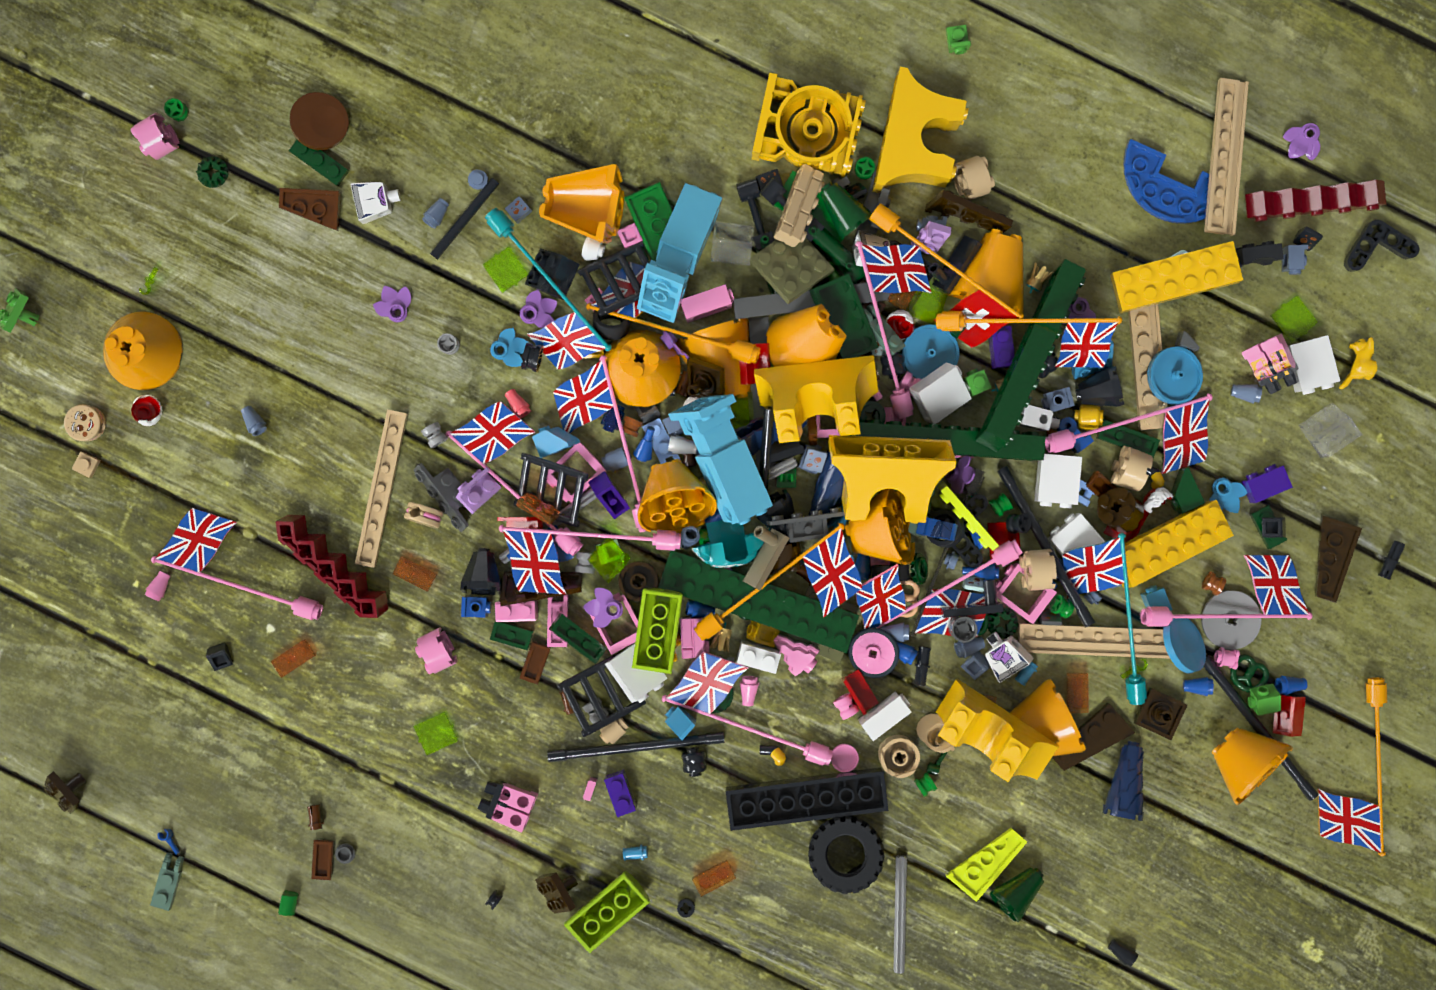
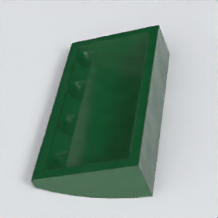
(846, 311)

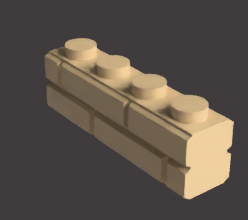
(799, 206)

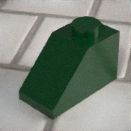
(1185, 492)

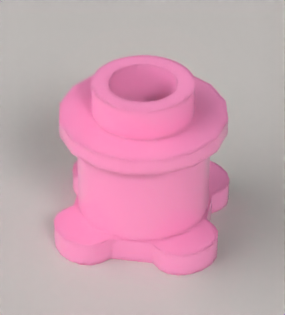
(1227, 657)

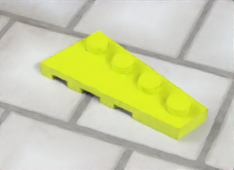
(961, 511)
(984, 867)

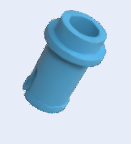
(1025, 673)
(635, 853)

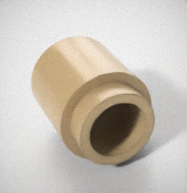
(613, 731)

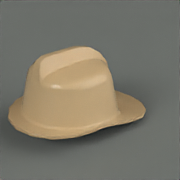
(928, 731)

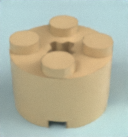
(973, 178)
(1131, 468)
(1038, 569)
(909, 760)

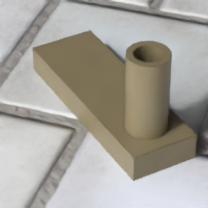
(768, 555)

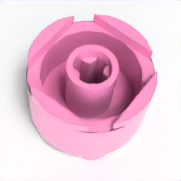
(155, 136)
(436, 651)

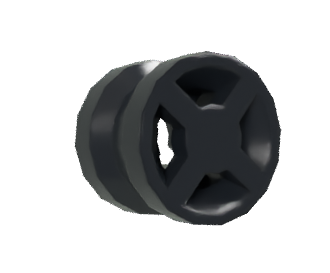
(1018, 523)

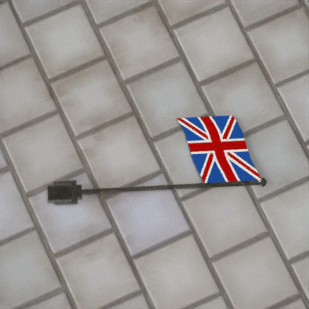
(929, 617)

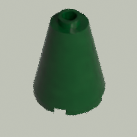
(843, 209)
(1018, 893)

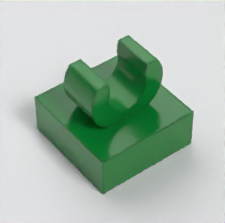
(787, 479)

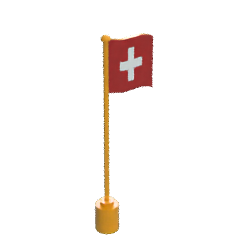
(977, 305)

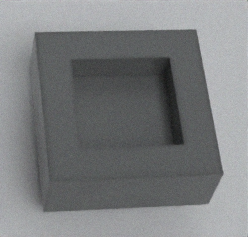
(844, 183)

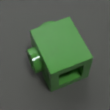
(977, 381)
(1264, 699)

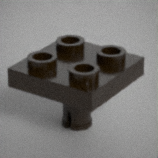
(704, 379)
(1160, 714)
(64, 791)
(557, 892)

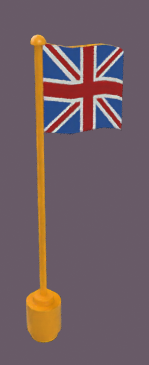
(1083, 343)
(740, 349)
(828, 570)
(1350, 818)

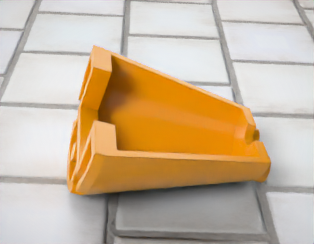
(586, 202)
(997, 269)
(723, 333)
(804, 337)
(1050, 716)

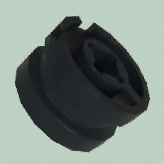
(532, 357)

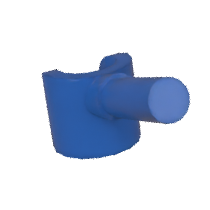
(168, 839)

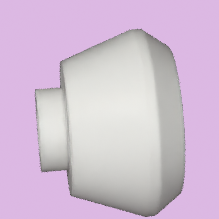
(592, 249)

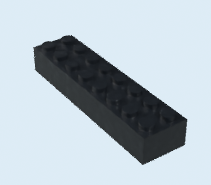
(806, 798)

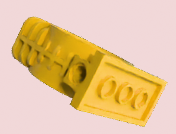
(843, 108)

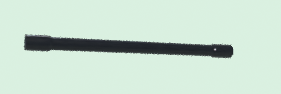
(1081, 610)
(1213, 670)
(565, 754)

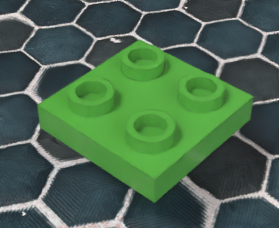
(15, 311)

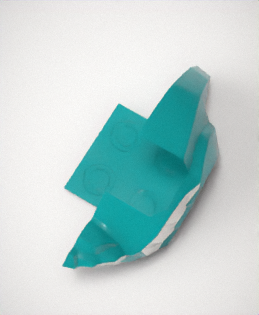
(728, 545)

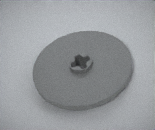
(1226, 634)

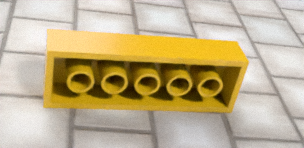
(1176, 277)
(1175, 542)

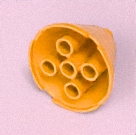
(142, 350)
(642, 368)
(674, 499)
(884, 530)
(1248, 761)

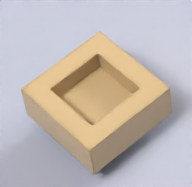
(86, 464)

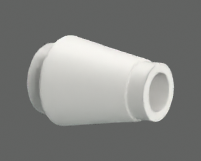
(681, 445)

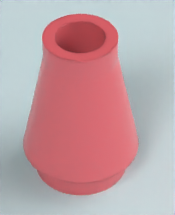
(517, 403)

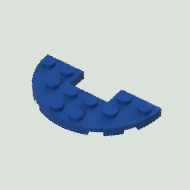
(1160, 194)

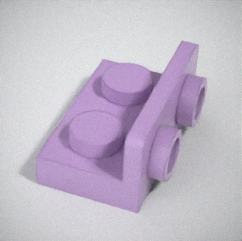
(933, 236)
(478, 490)

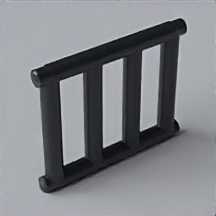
(603, 265)
(563, 471)
(604, 720)

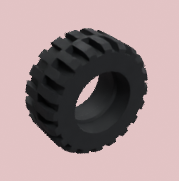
(858, 879)

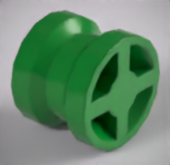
(172, 106)
(866, 164)
(1000, 504)
(1061, 606)
(925, 784)

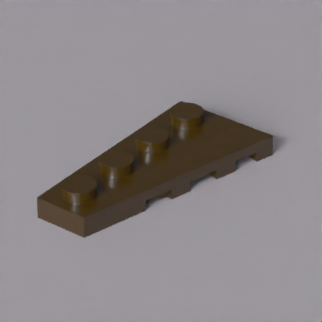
(967, 211)
(1335, 553)
(510, 595)
(1097, 733)

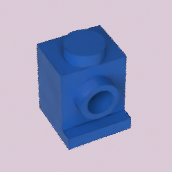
(467, 606)

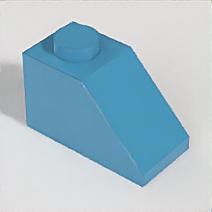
(553, 440)
(680, 721)

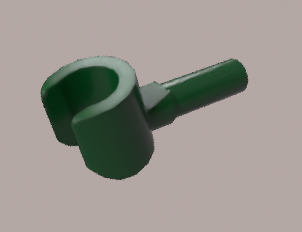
(934, 768)

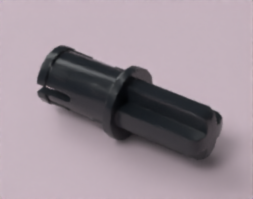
(1391, 559)
(922, 666)

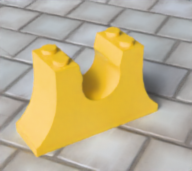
(902, 152)
(817, 388)
(890, 463)
(994, 731)

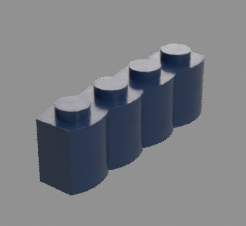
(753, 434)

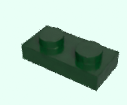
(1266, 512)
(511, 635)

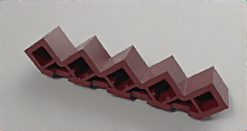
(1315, 200)
(330, 567)

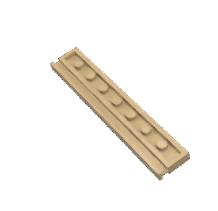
(1226, 157)
(1145, 343)
(1091, 640)

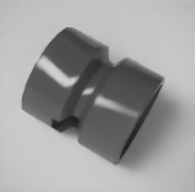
(962, 628)

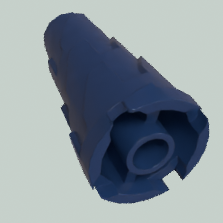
(828, 488)
(1126, 790)

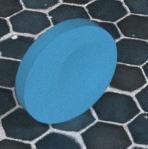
(928, 350)
(1175, 375)
(1184, 645)

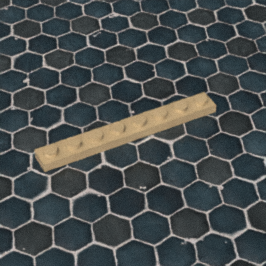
(381, 488)

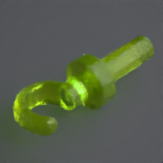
(149, 280)
(619, 565)
(1129, 672)

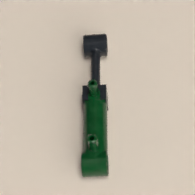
(748, 192)
(819, 236)

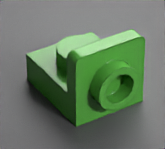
(957, 39)

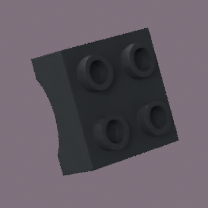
(1260, 254)

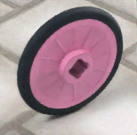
(876, 640)

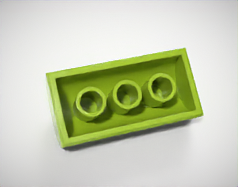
(657, 630)
(607, 911)

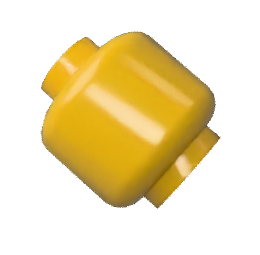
(1089, 416)

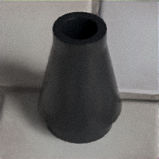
(1124, 953)

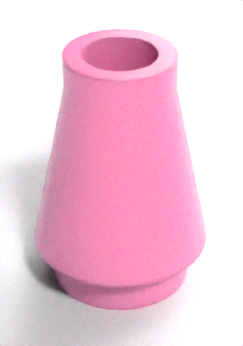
(158, 586)
(748, 689)

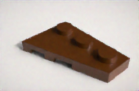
(314, 205)

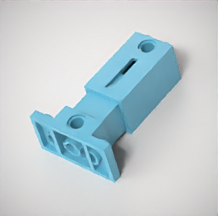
(678, 252)
(724, 458)

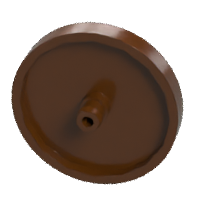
(319, 121)

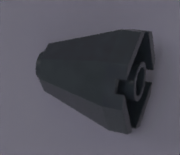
(1101, 389)
(781, 506)
(482, 574)

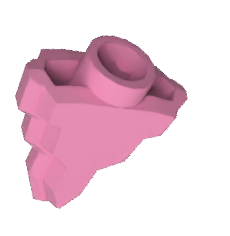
(797, 654)

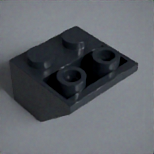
(557, 267)

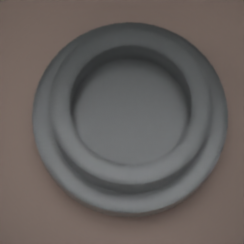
(345, 853)

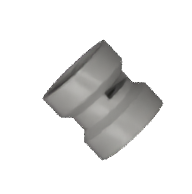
(444, 344)
(434, 435)
(583, 565)
(588, 708)

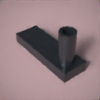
(961, 258)
(990, 605)

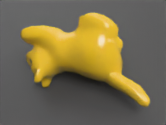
(1363, 366)

